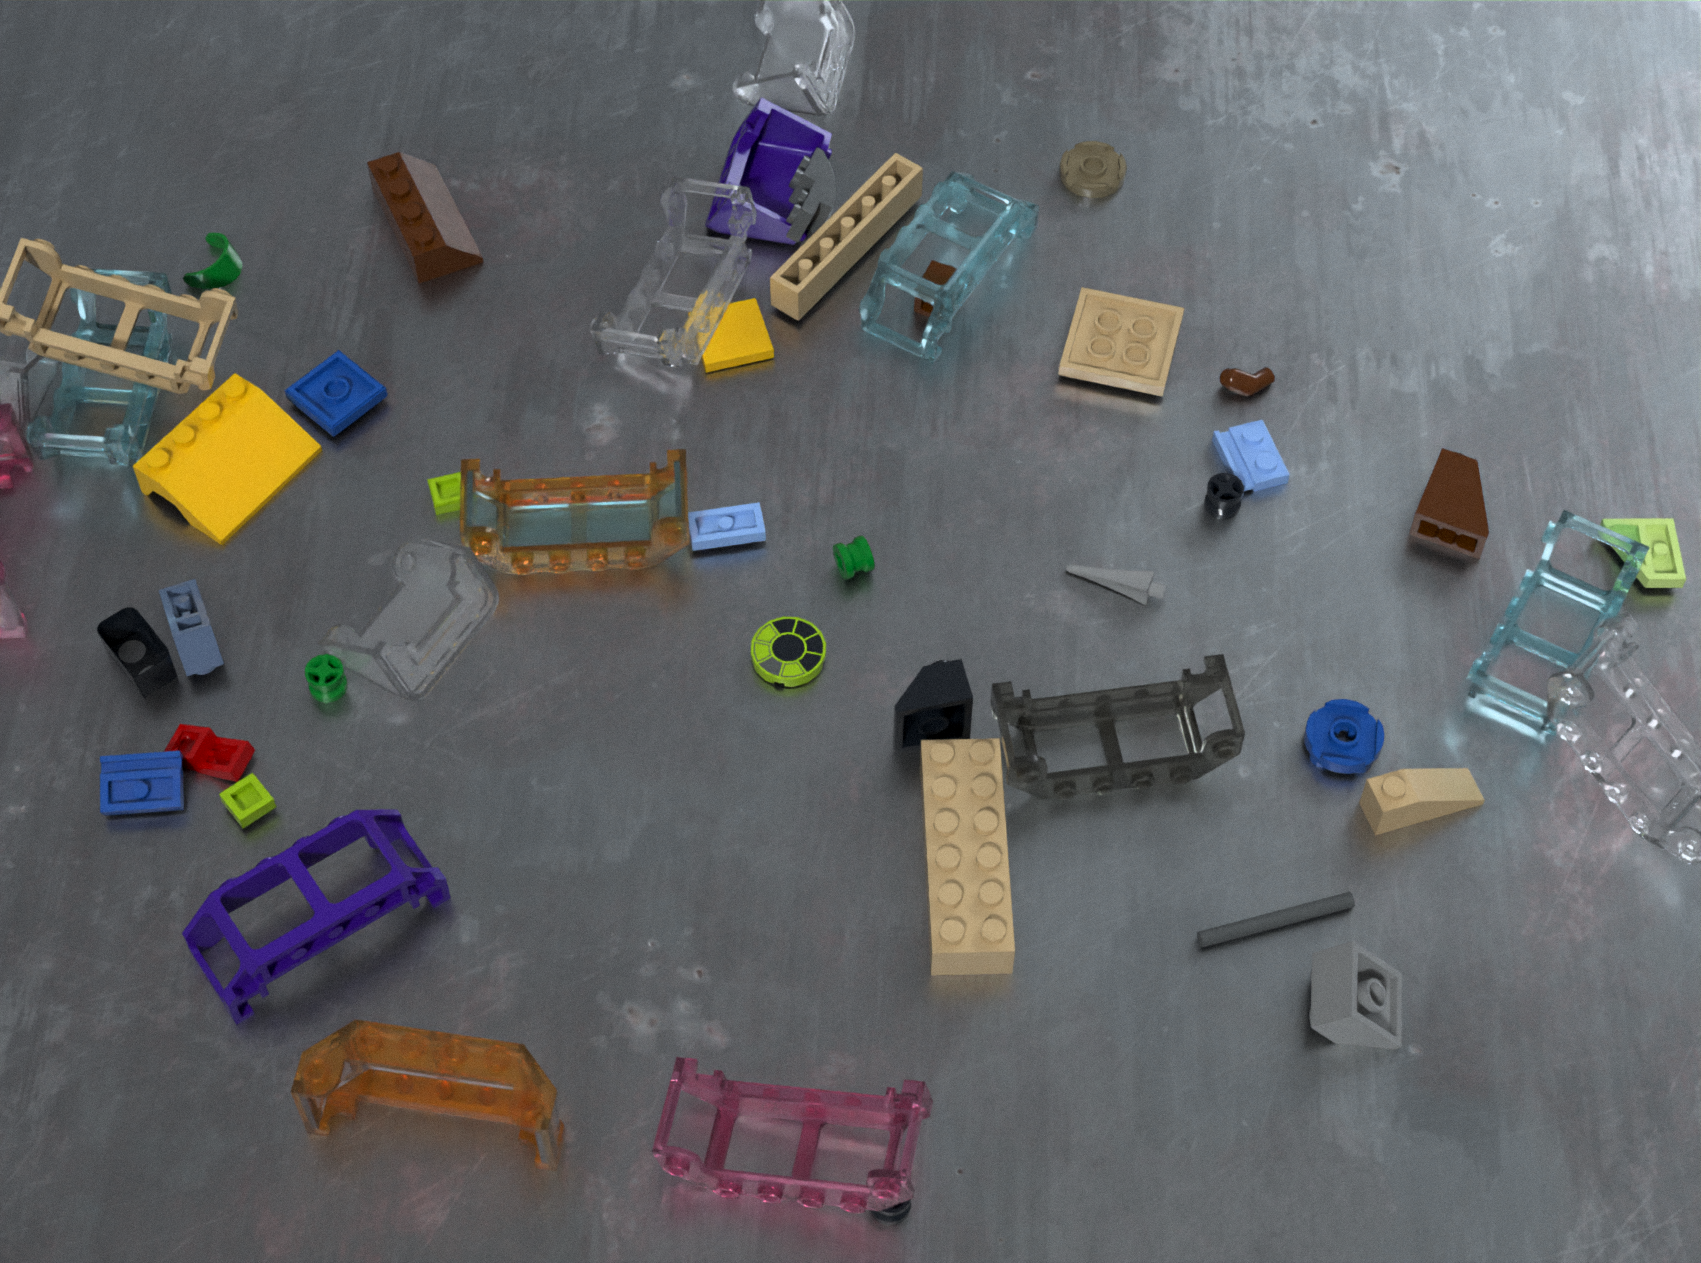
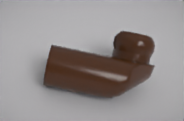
(1244, 382)

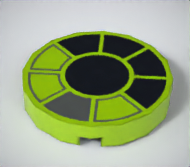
(788, 651)

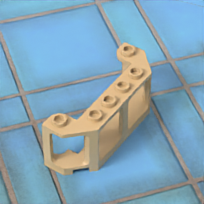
(114, 360)

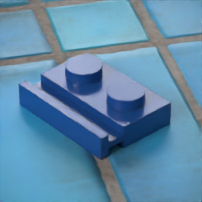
(141, 783)

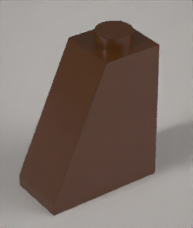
(1453, 506)

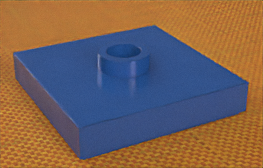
(336, 393)

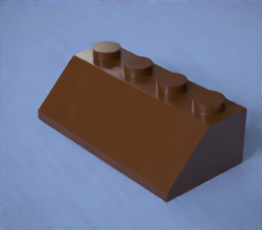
(422, 216)

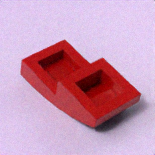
(211, 754)

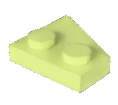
(1663, 561)

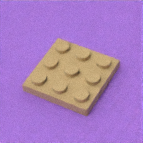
(1121, 341)

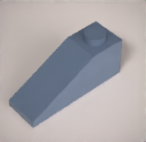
(191, 628)

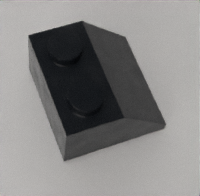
(934, 706)

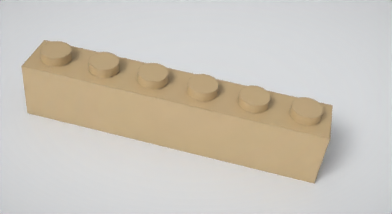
(846, 236)

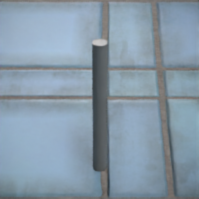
(1275, 919)

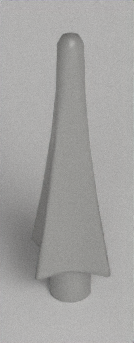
(1134, 584)

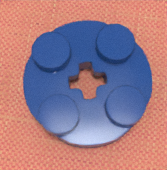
(1341, 756)

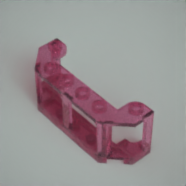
(815, 1110)

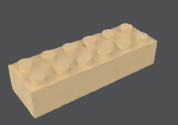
(966, 857)

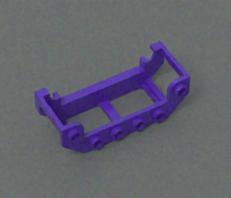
(330, 921)

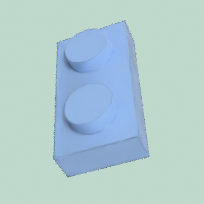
(726, 526)

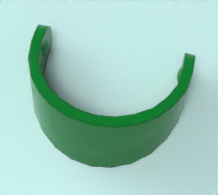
(221, 272)

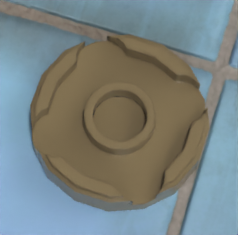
(1092, 169)

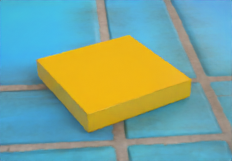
(738, 338)

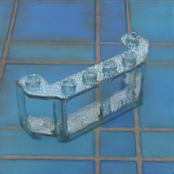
(957, 191)
(126, 440)
(1605, 602)

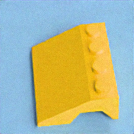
(227, 458)

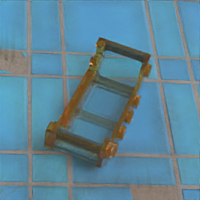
(575, 520)

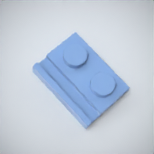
(1251, 456)

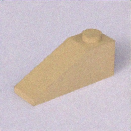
(1417, 796)

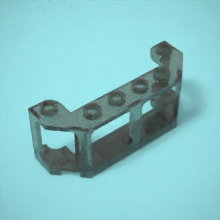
(1103, 710)

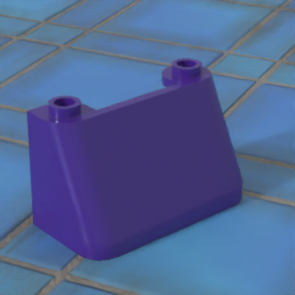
(765, 160)

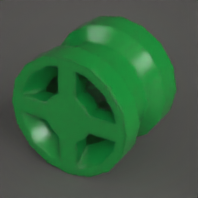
(853, 557)
(318, 671)

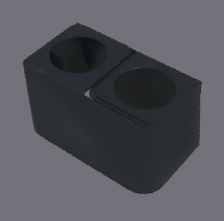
(129, 626)

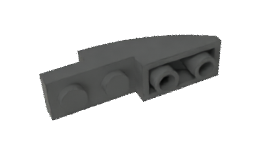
(812, 195)

